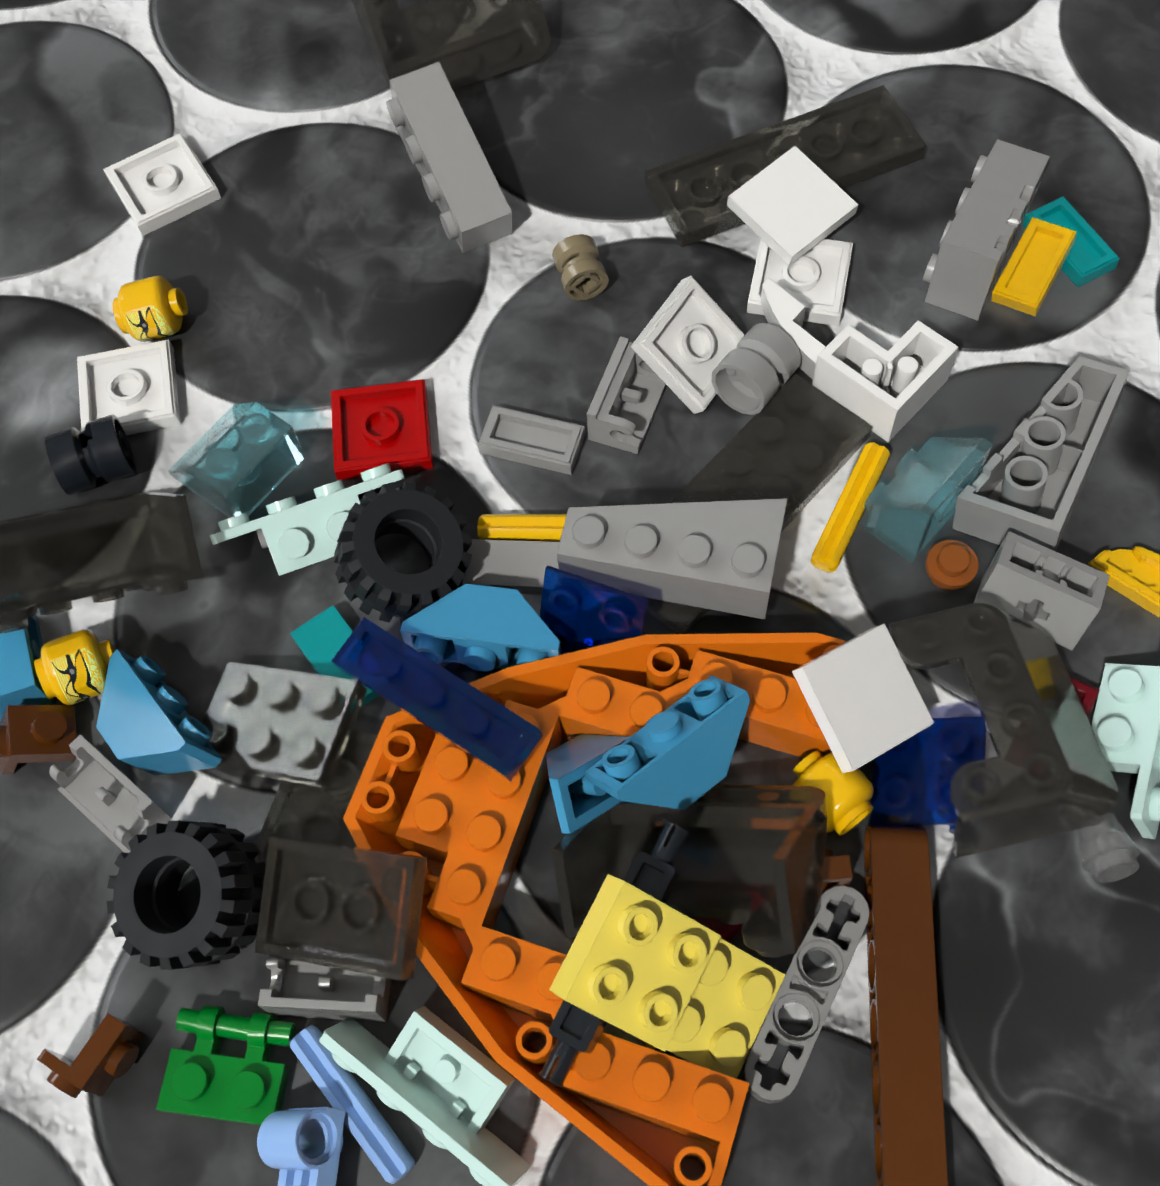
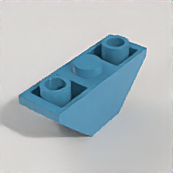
(481, 629)
(148, 720)
(678, 750)

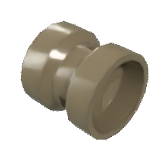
(580, 269)

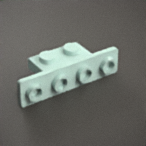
(309, 530)
(1129, 735)
(439, 1085)

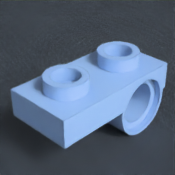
(303, 1145)

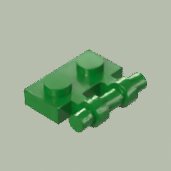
(226, 1086)

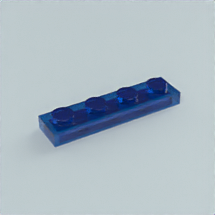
(438, 699)

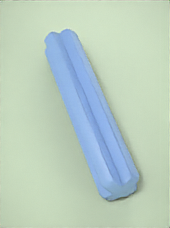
(361, 1114)

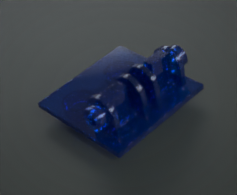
(588, 612)
(917, 774)

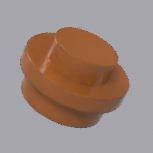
(951, 564)

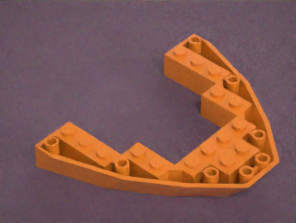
(437, 802)

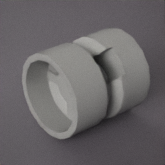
(756, 368)

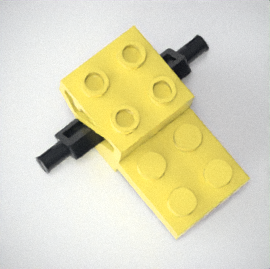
(657, 975)

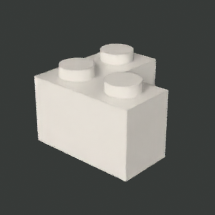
(884, 384)

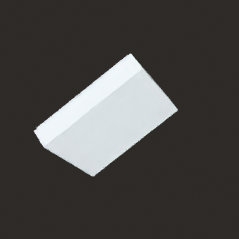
(162, 184)
(792, 205)
(814, 279)
(688, 343)
(133, 385)
(863, 698)

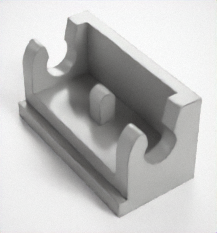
(624, 400)
(106, 795)
(323, 992)

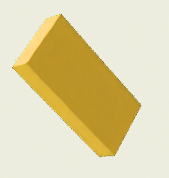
(1033, 266)

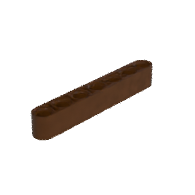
(903, 1010)

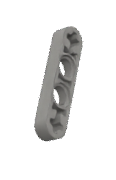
(811, 994)

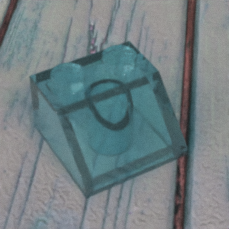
(240, 459)
(924, 493)

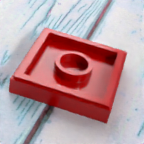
(380, 428)

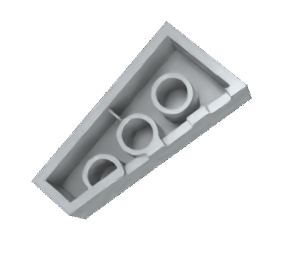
(448, 158)
(984, 228)
(1046, 462)
(679, 552)

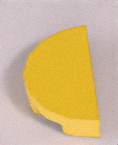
(1133, 575)

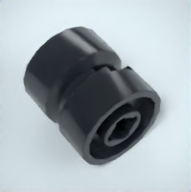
(90, 454)

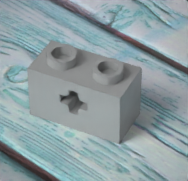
(1043, 588)

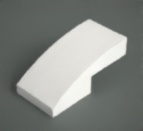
(788, 314)

